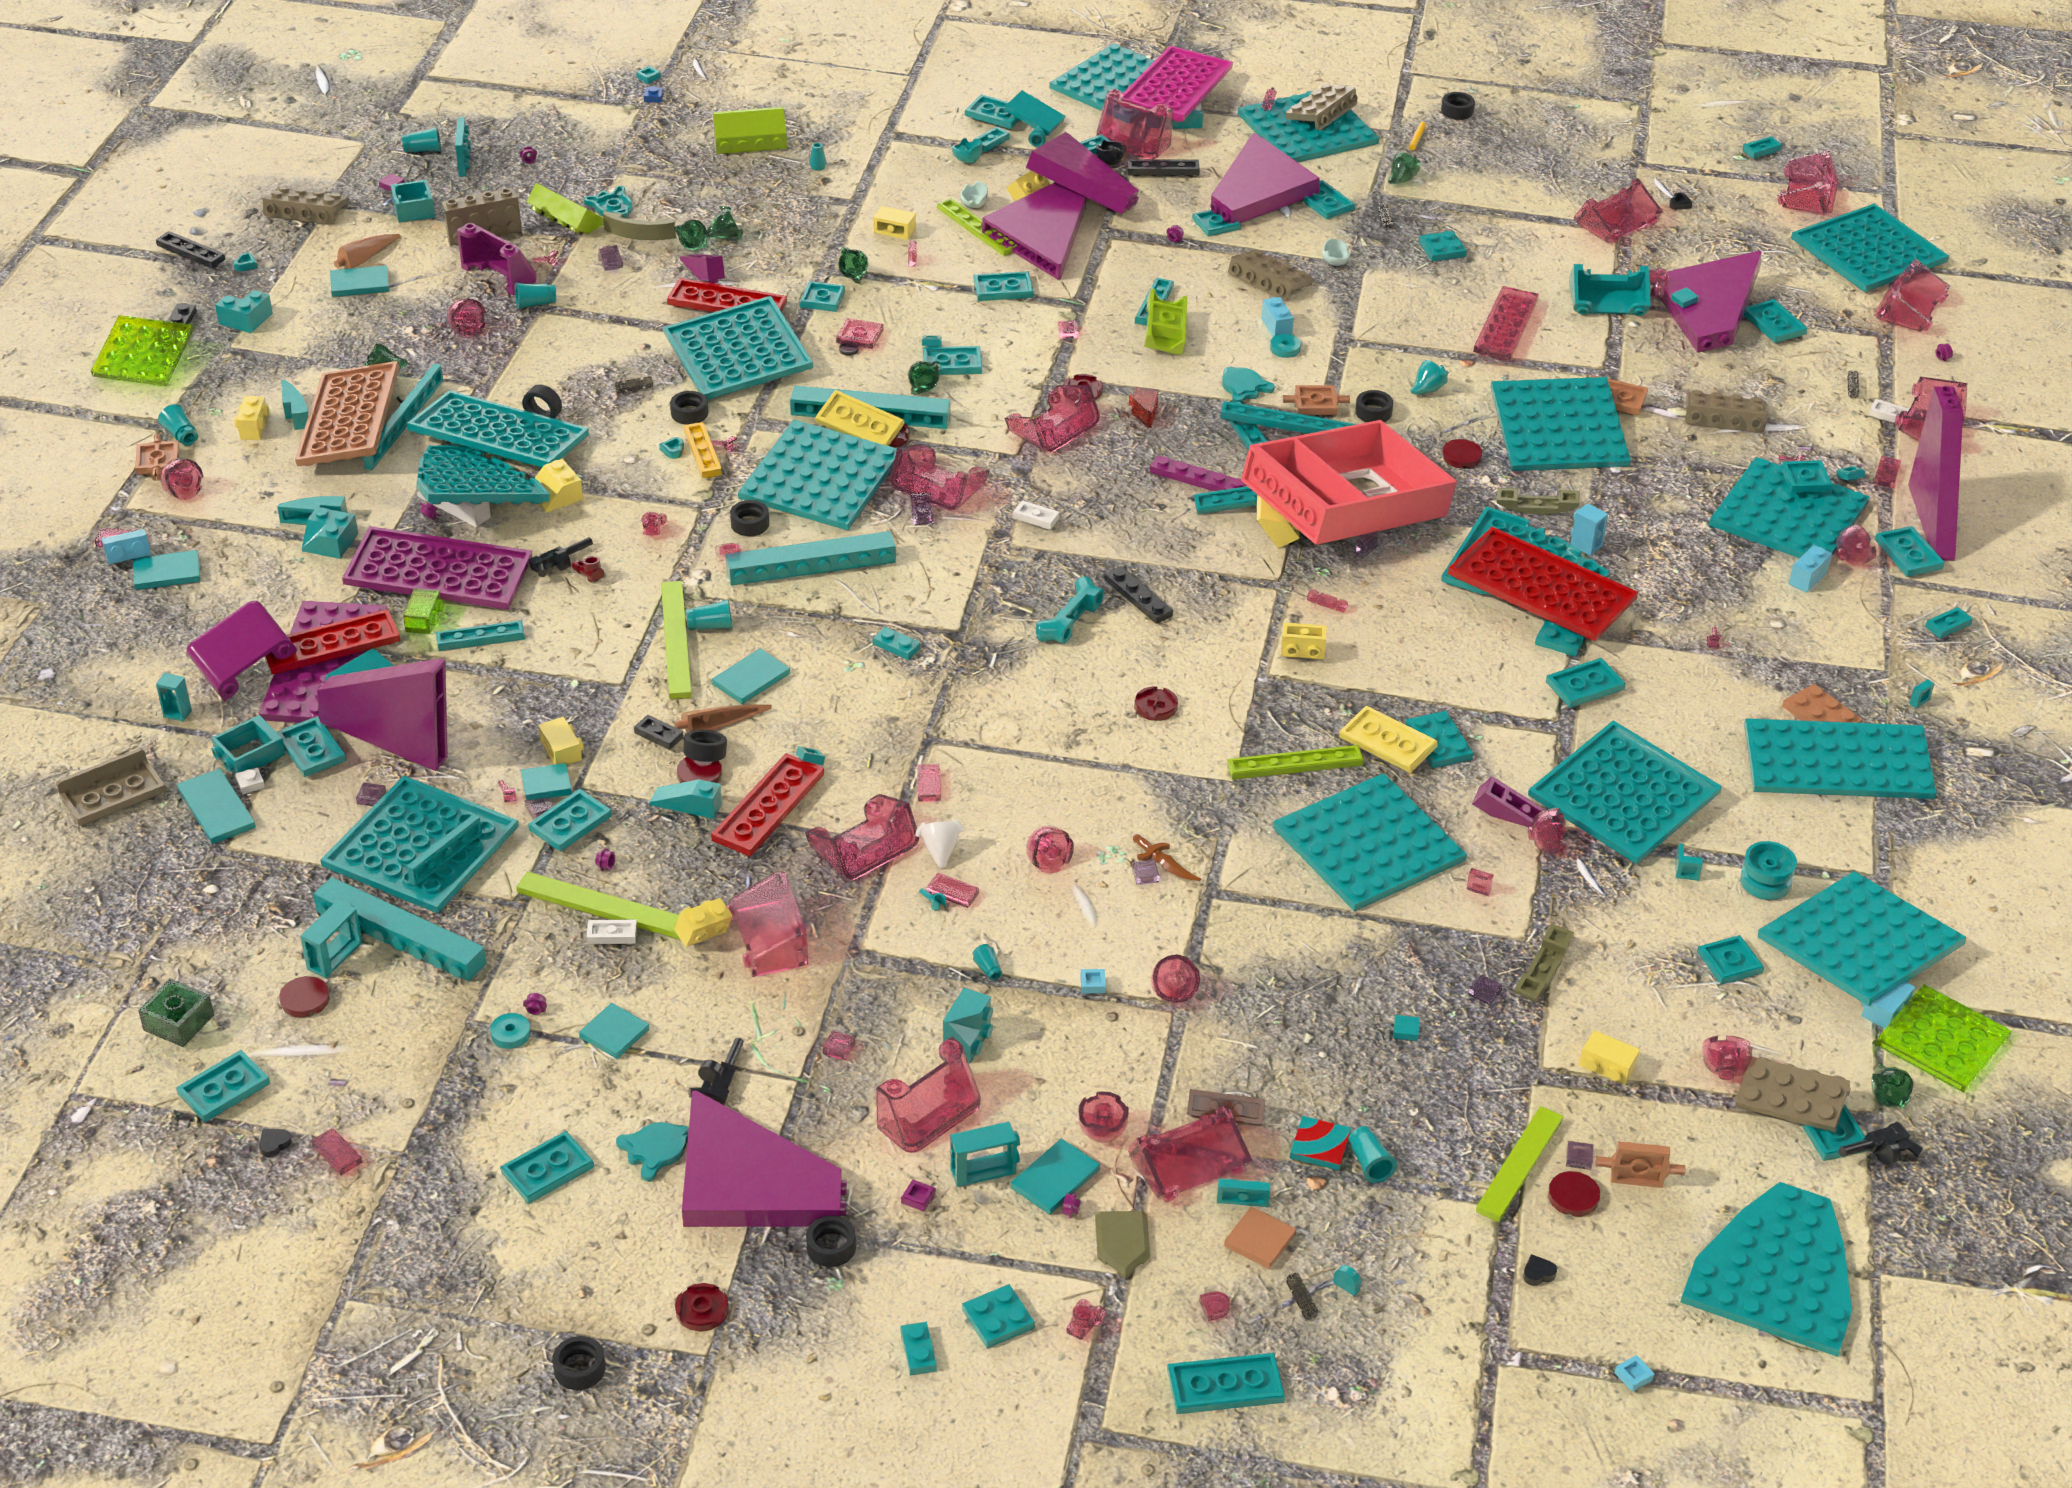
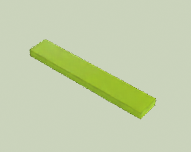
(973, 224)
(1295, 762)
(1519, 1164)

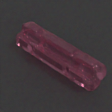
(1269, 99)
(1327, 600)

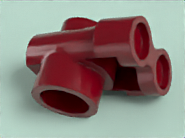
(590, 568)

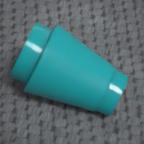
(1037, 137)
(817, 157)
(987, 961)

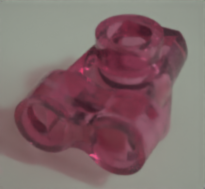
(1658, 279)
(651, 522)
(1085, 1318)

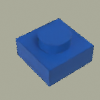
(653, 94)

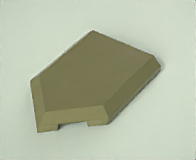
(1122, 1240)

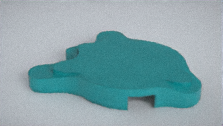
(610, 202)
(1244, 383)
(654, 1147)

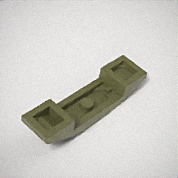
(638, 229)
(1538, 505)
(1545, 964)

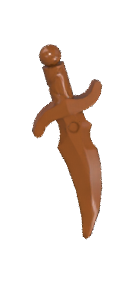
(1165, 860)

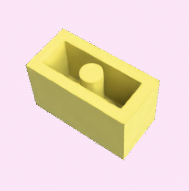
(894, 222)
(560, 741)
(1609, 1057)

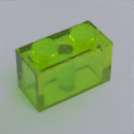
(422, 611)

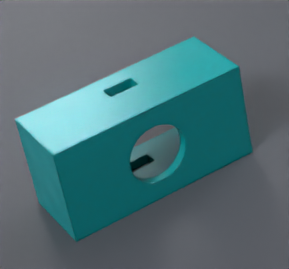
(176, 705)

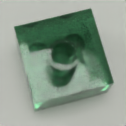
(176, 1012)

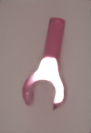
(550, 258)
(728, 444)
(1786, 458)
(1713, 640)
(508, 793)

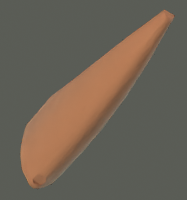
(361, 250)
(718, 716)

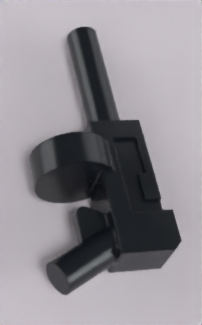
(557, 556)
(718, 1076)
(1885, 1142)

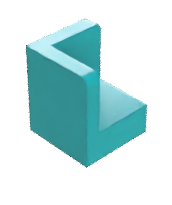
(1687, 866)

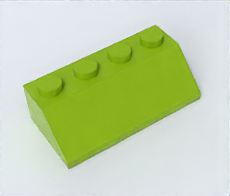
(749, 130)
(564, 210)

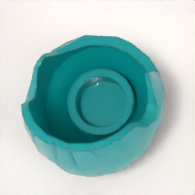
(968, 151)

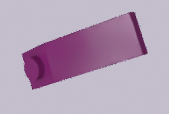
(705, 266)
(1505, 803)

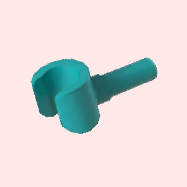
(935, 899)

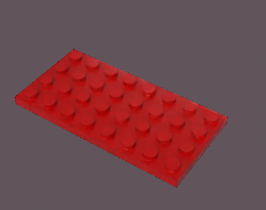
(1543, 583)

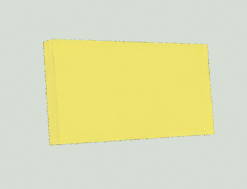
(858, 419)
(1388, 739)

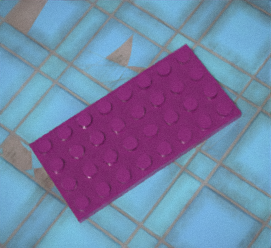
(455, 567)
(294, 692)

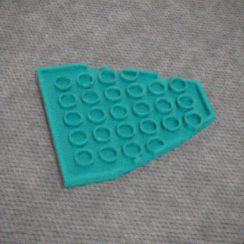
(465, 475)
(1519, 528)
(1778, 1270)

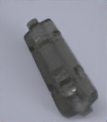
(1385, 215)
(633, 384)
(1853, 384)
(1302, 1296)

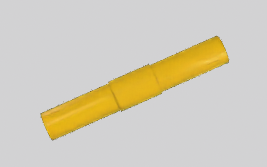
(1417, 136)

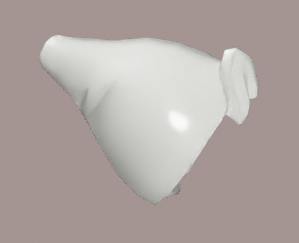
(940, 839)

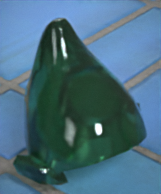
(1403, 168)
(724, 225)
(692, 234)
(853, 264)
(382, 354)
(923, 376)
(1891, 1086)

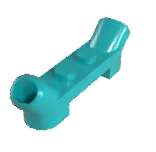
(1060, 628)

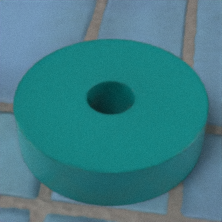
(1285, 345)
(510, 1030)

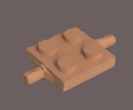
(1316, 399)
(155, 455)
(1640, 1164)

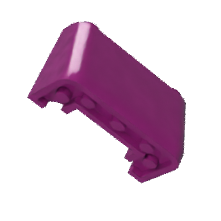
(485, 250)
(237, 645)

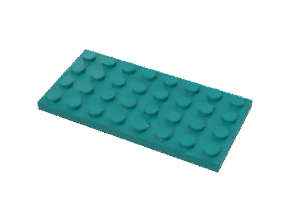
(497, 429)
(1839, 758)

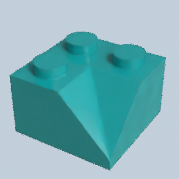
(244, 313)
(329, 532)
(969, 1021)

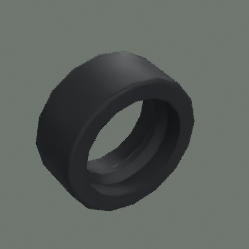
(1457, 105)
(546, 394)
(1374, 397)
(689, 416)
(749, 527)
(705, 745)
(831, 1225)
(575, 1346)

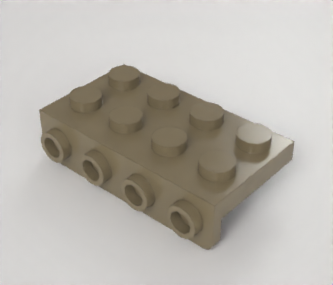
(1324, 105)
(303, 205)
(492, 211)
(1268, 274)
(1726, 411)
(109, 787)
(1793, 1093)

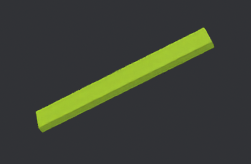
(676, 640)
(598, 903)

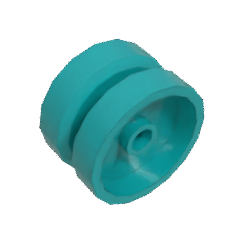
(1768, 870)

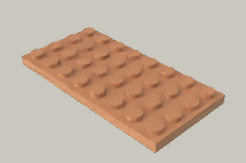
(347, 414)

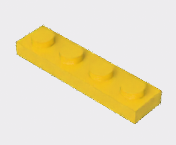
(702, 450)

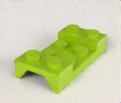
(1166, 324)

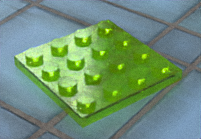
(142, 350)
(1943, 1038)

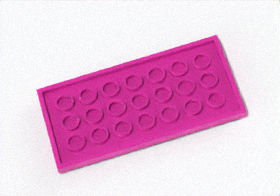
(1178, 81)

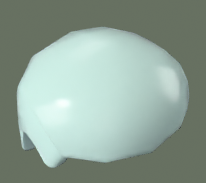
(974, 195)
(1335, 252)

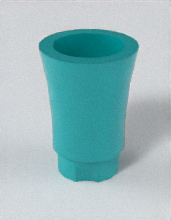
(422, 141)
(534, 294)
(177, 423)
(710, 616)
(1373, 1157)

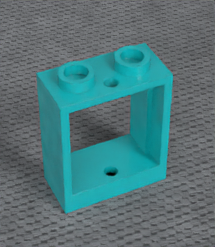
(243, 734)
(325, 958)
(986, 1167)

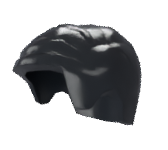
(1111, 151)

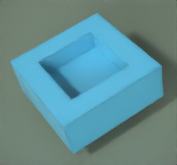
(1093, 981)
(1634, 1373)

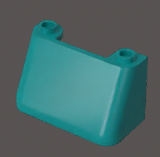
(1610, 292)

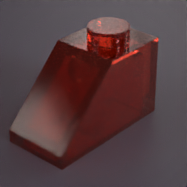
(1144, 404)

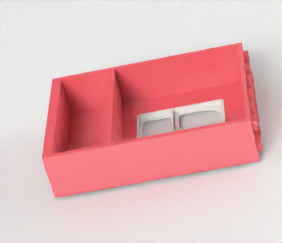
(1309, 484)

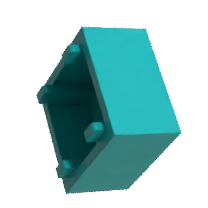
(412, 201)

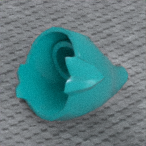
(1429, 378)

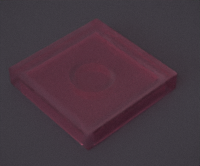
(859, 333)

